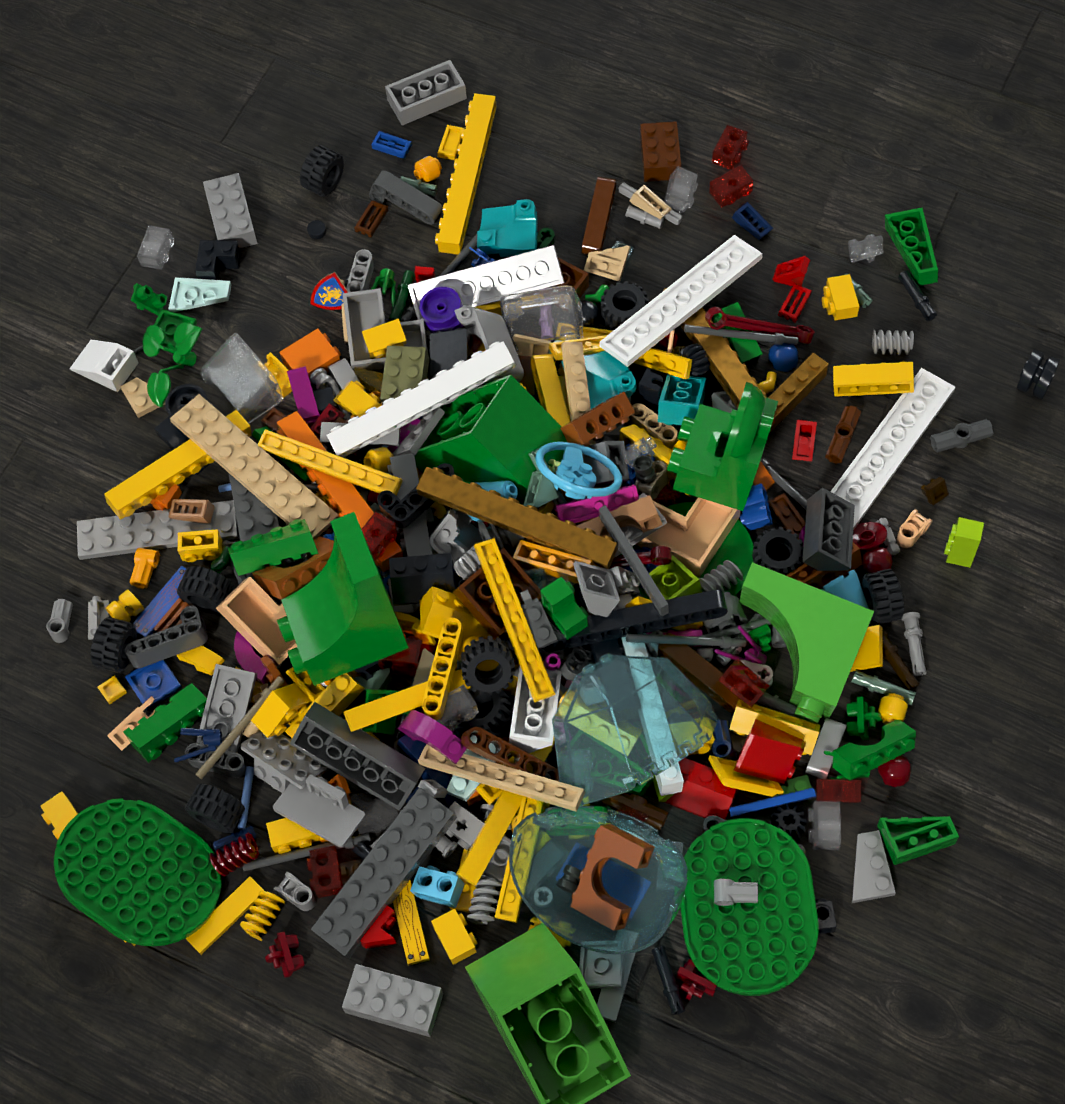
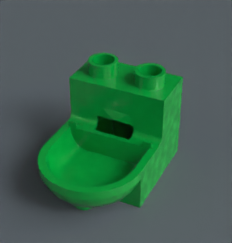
(723, 449)

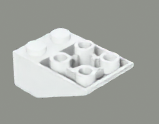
(105, 363)

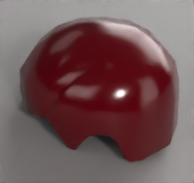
(876, 560)
(896, 771)

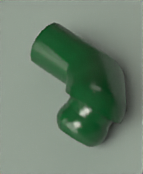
(222, 561)

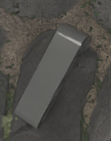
(405, 196)
(169, 642)

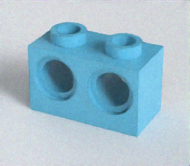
(435, 891)

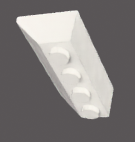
(533, 721)

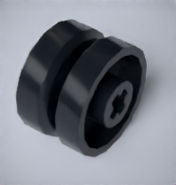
(1036, 373)
(181, 396)

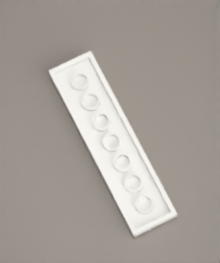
(495, 279)

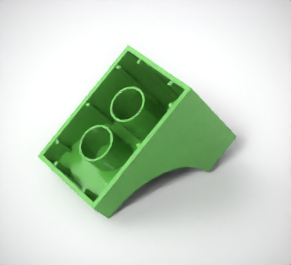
(818, 631)

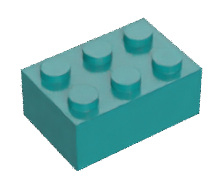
(680, 399)

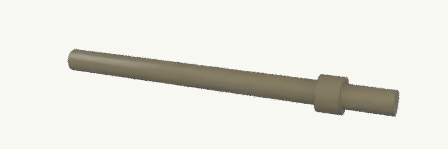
(238, 729)

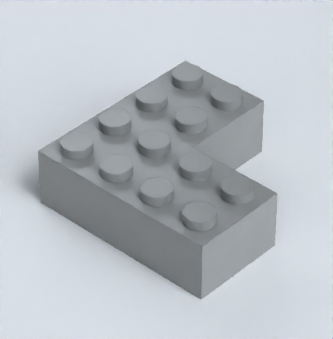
(366, 311)

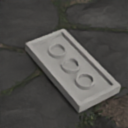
(227, 702)

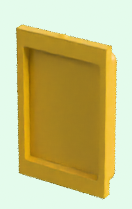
(725, 771)

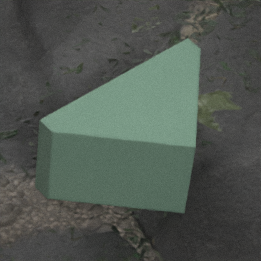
(539, 490)
(379, 681)

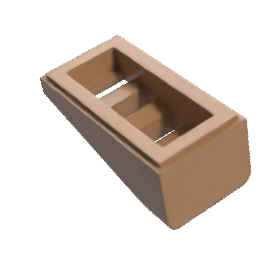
(203, 515)

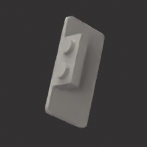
(280, 762)
(320, 810)

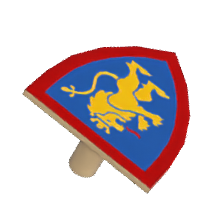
(329, 293)

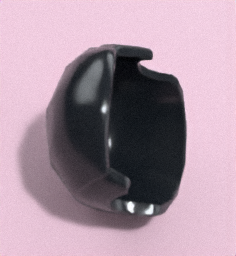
(590, 314)

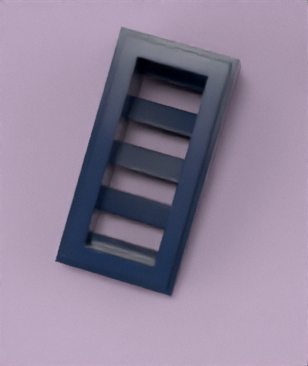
(752, 213)

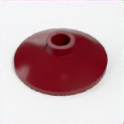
(869, 535)

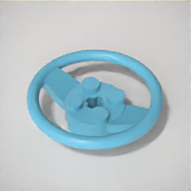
(573, 474)

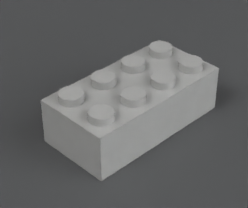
(426, 92)
(230, 210)
(392, 1000)

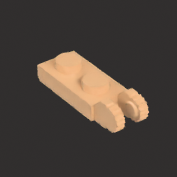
(130, 721)

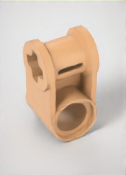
(915, 527)

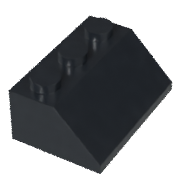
(415, 575)

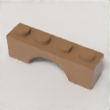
(638, 514)

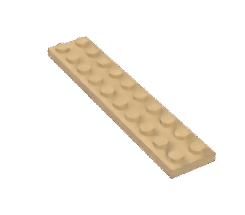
(252, 466)

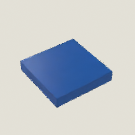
(153, 681)

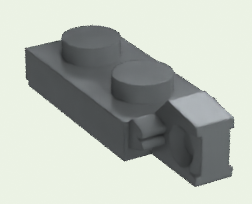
(537, 621)

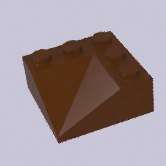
(479, 600)

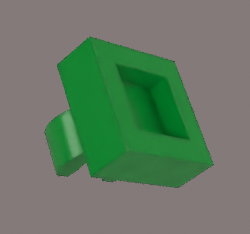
(762, 637)

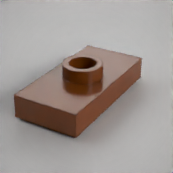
(272, 670)

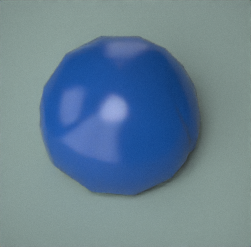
(783, 357)

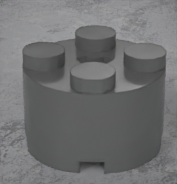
(734, 616)

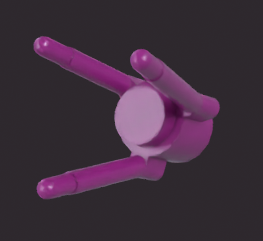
(752, 655)

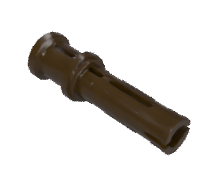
(891, 655)

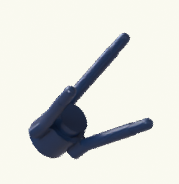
(211, 737)

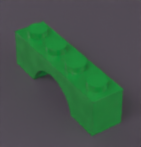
(855, 760)

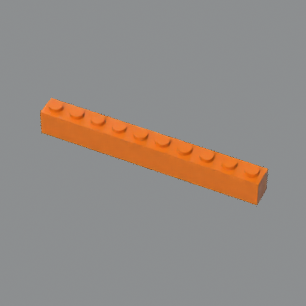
(340, 493)

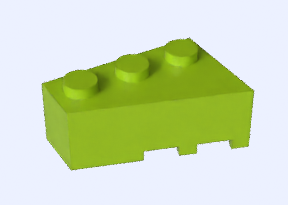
(963, 542)

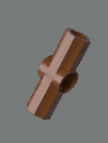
(847, 426)
(657, 816)

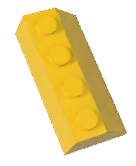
(662, 453)
(441, 605)

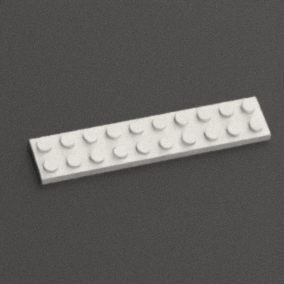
(680, 300)
(892, 442)

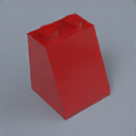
(769, 753)

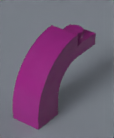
(249, 659)
(424, 728)

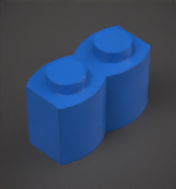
(756, 510)

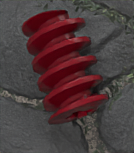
(235, 856)

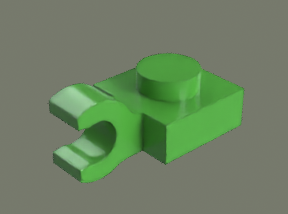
(796, 784)

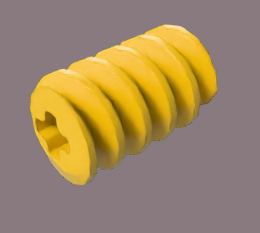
(261, 914)

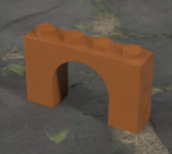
(286, 581)
(591, 895)

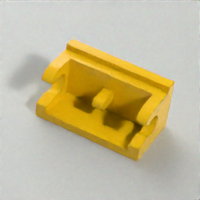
(279, 371)

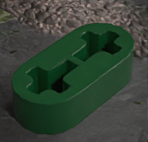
(548, 241)

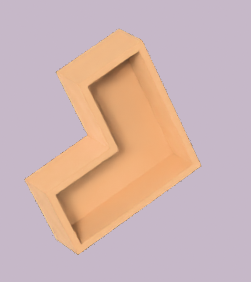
(695, 536)
(255, 618)

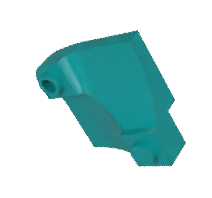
(508, 229)
(606, 377)

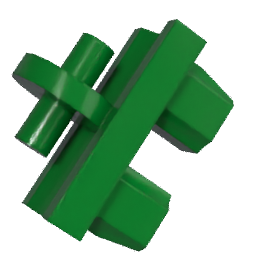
(147, 299)
(864, 719)

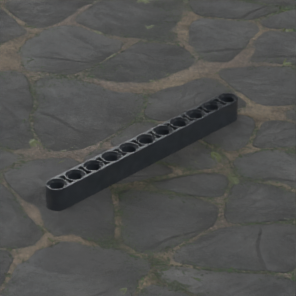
(640, 620)

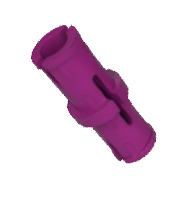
(552, 667)

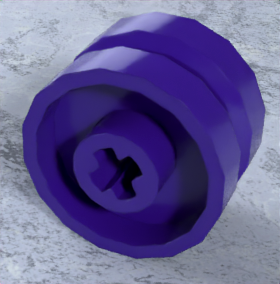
(438, 309)

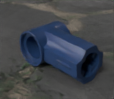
(723, 741)

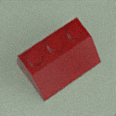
(702, 791)

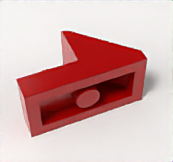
(792, 271)
(804, 440)
(376, 933)

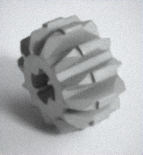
(467, 564)

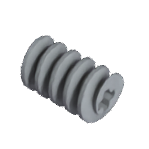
(893, 342)
(721, 577)
(483, 900)

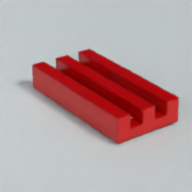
(788, 315)

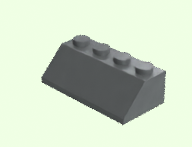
(828, 532)

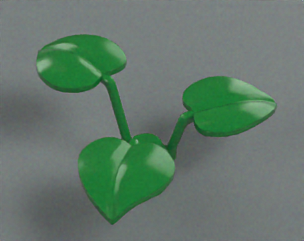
(185, 338)

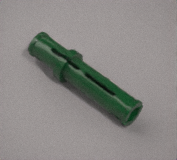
(402, 296)

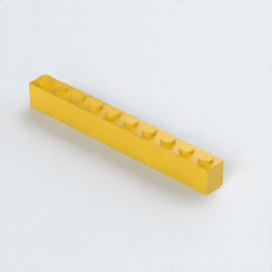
(466, 175)

